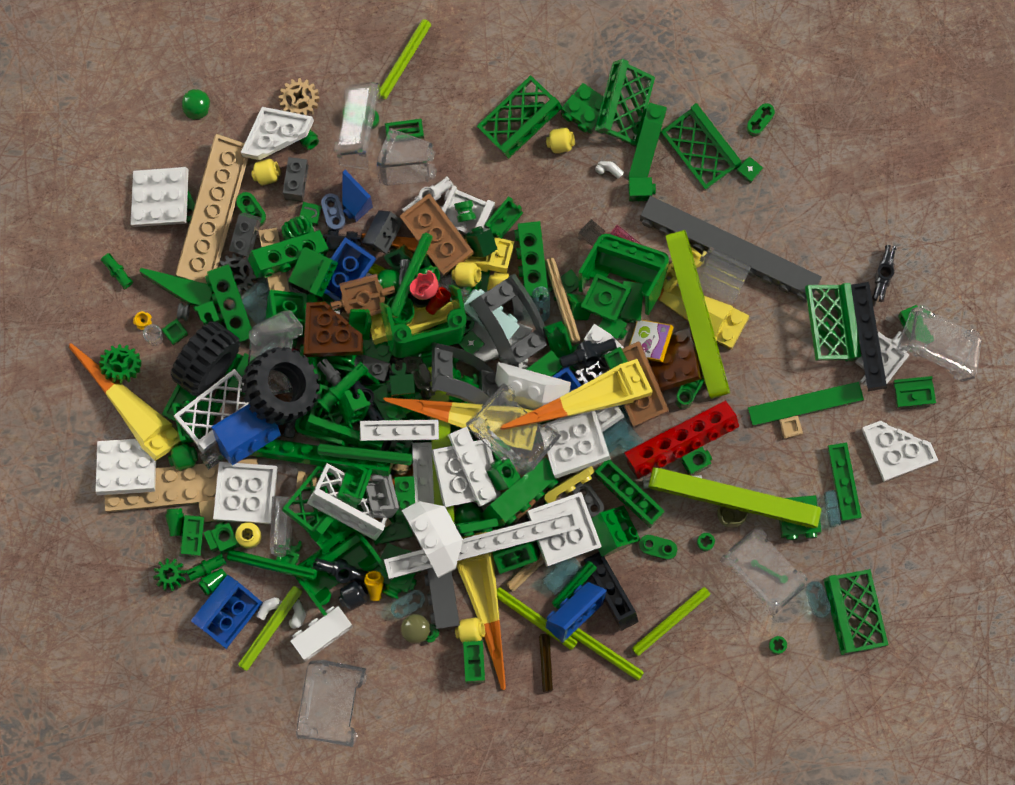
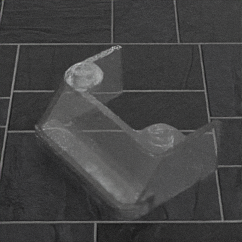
(357, 124)

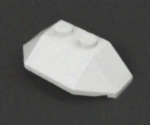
(531, 388)
(435, 535)

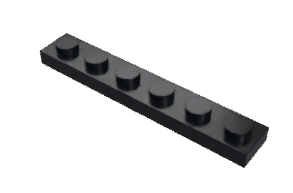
(868, 336)

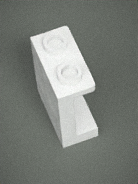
(482, 210)

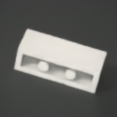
(321, 633)

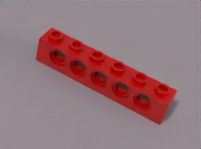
(681, 439)

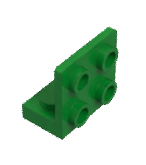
(313, 272)

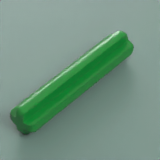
(578, 580)

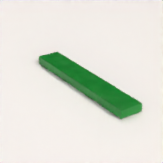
(805, 404)

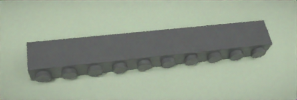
(705, 235)

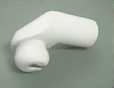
(609, 166)
(266, 606)
(298, 617)

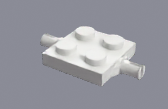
(891, 358)

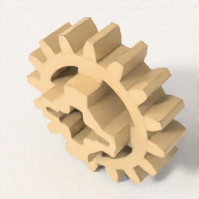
(298, 90)

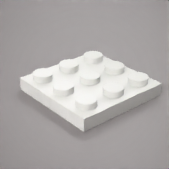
(159, 197)
(579, 444)
(124, 468)
(451, 477)
(245, 492)
(568, 544)

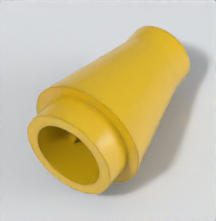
(374, 585)

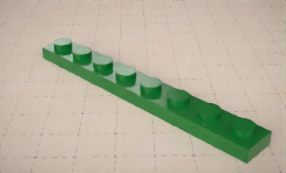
(308, 454)

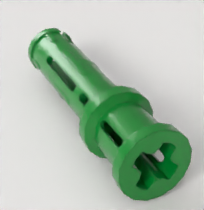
(335, 393)

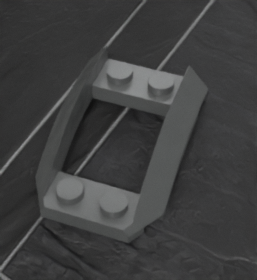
(496, 297)
(443, 375)

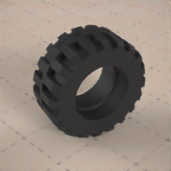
(205, 358)
(296, 370)

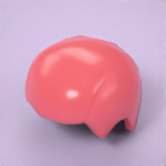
(424, 286)

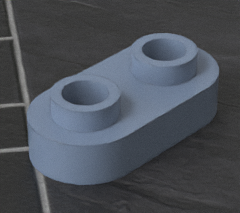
(334, 212)

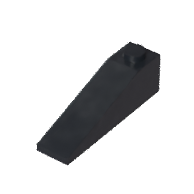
(615, 596)

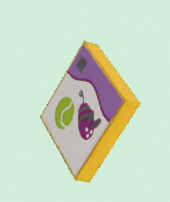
(653, 338)

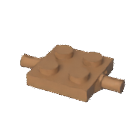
(363, 294)

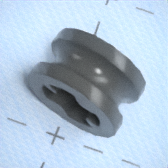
(183, 311)

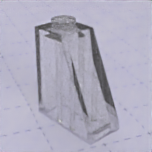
(281, 527)

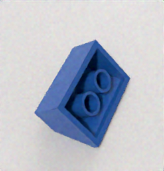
(352, 264)
(243, 434)
(226, 611)
(575, 611)

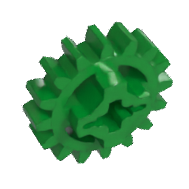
(122, 363)

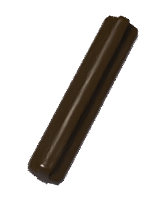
(546, 667)

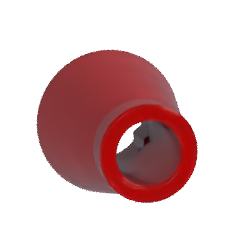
(440, 299)

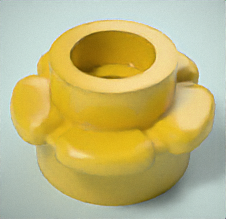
(142, 315)

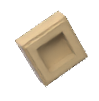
(790, 427)

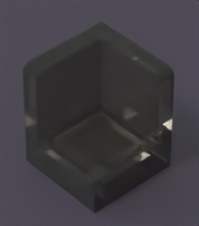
(591, 232)

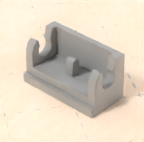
(382, 497)

